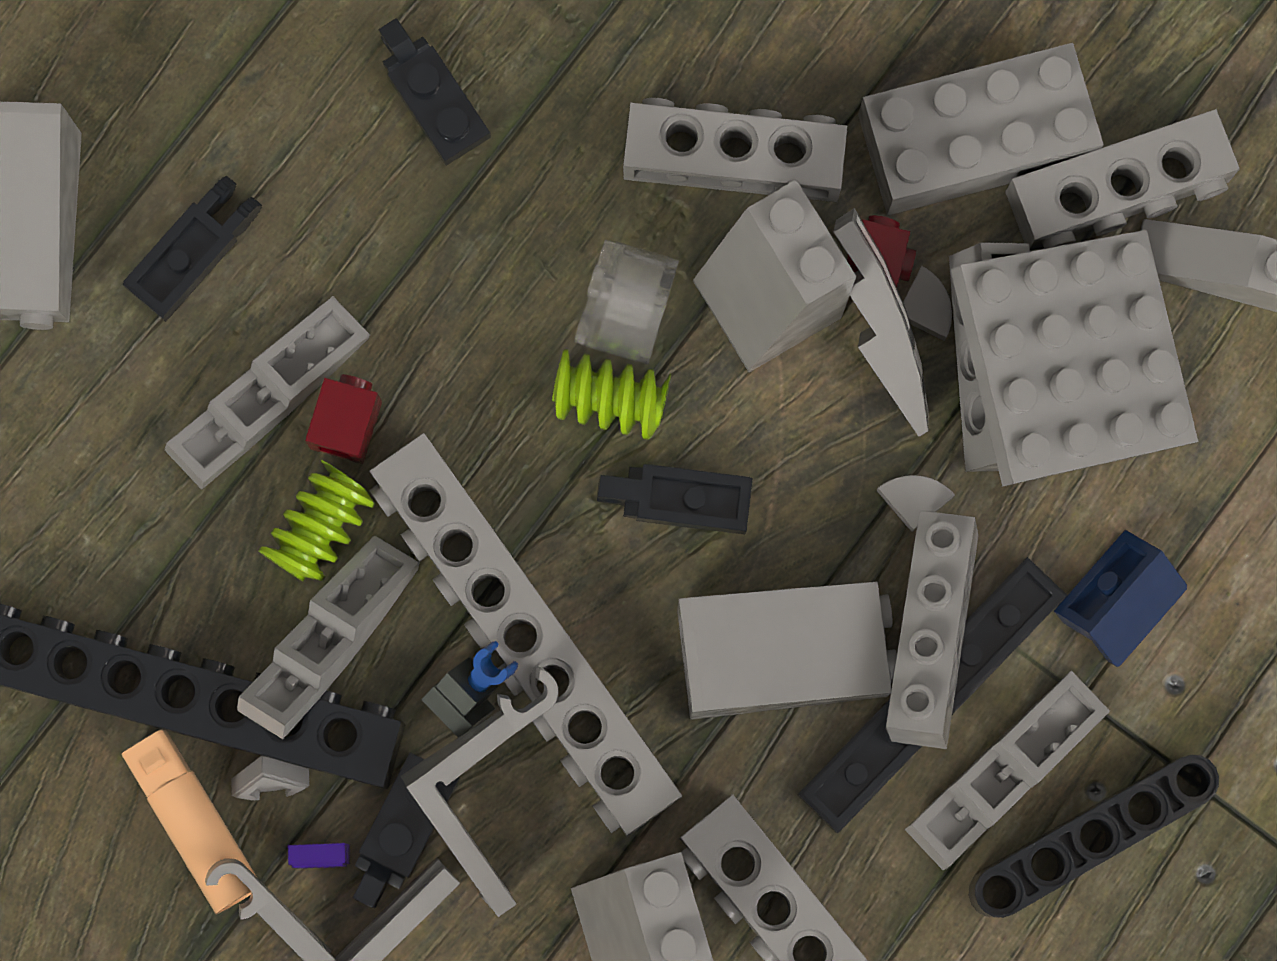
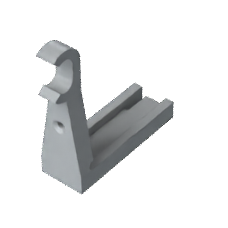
(455, 760)
(373, 942)

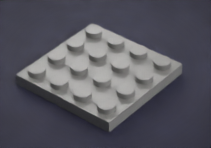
(1073, 356)

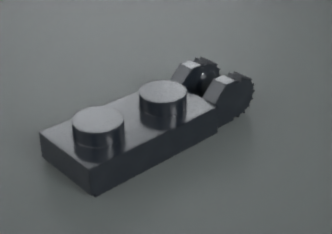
(189, 251)

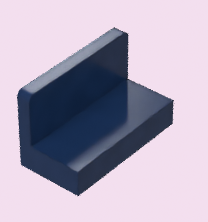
(1122, 597)

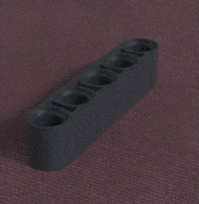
(1119, 828)

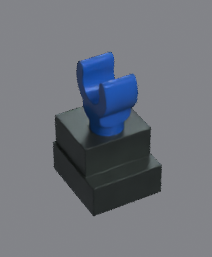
(464, 691)

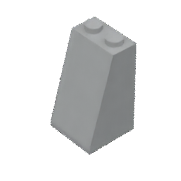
(37, 212)
(775, 277)
(785, 648)
(643, 914)

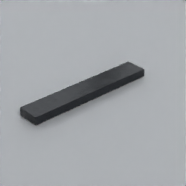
(988, 640)

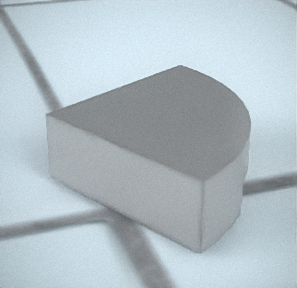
(929, 305)
(913, 494)
(269, 775)

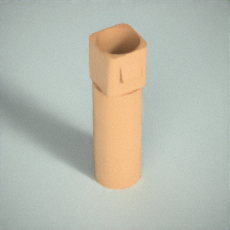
(187, 816)

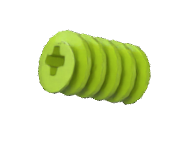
(609, 395)
(318, 524)

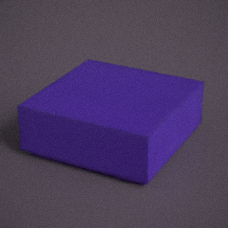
(319, 855)

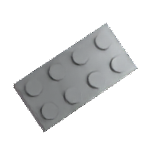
(978, 128)

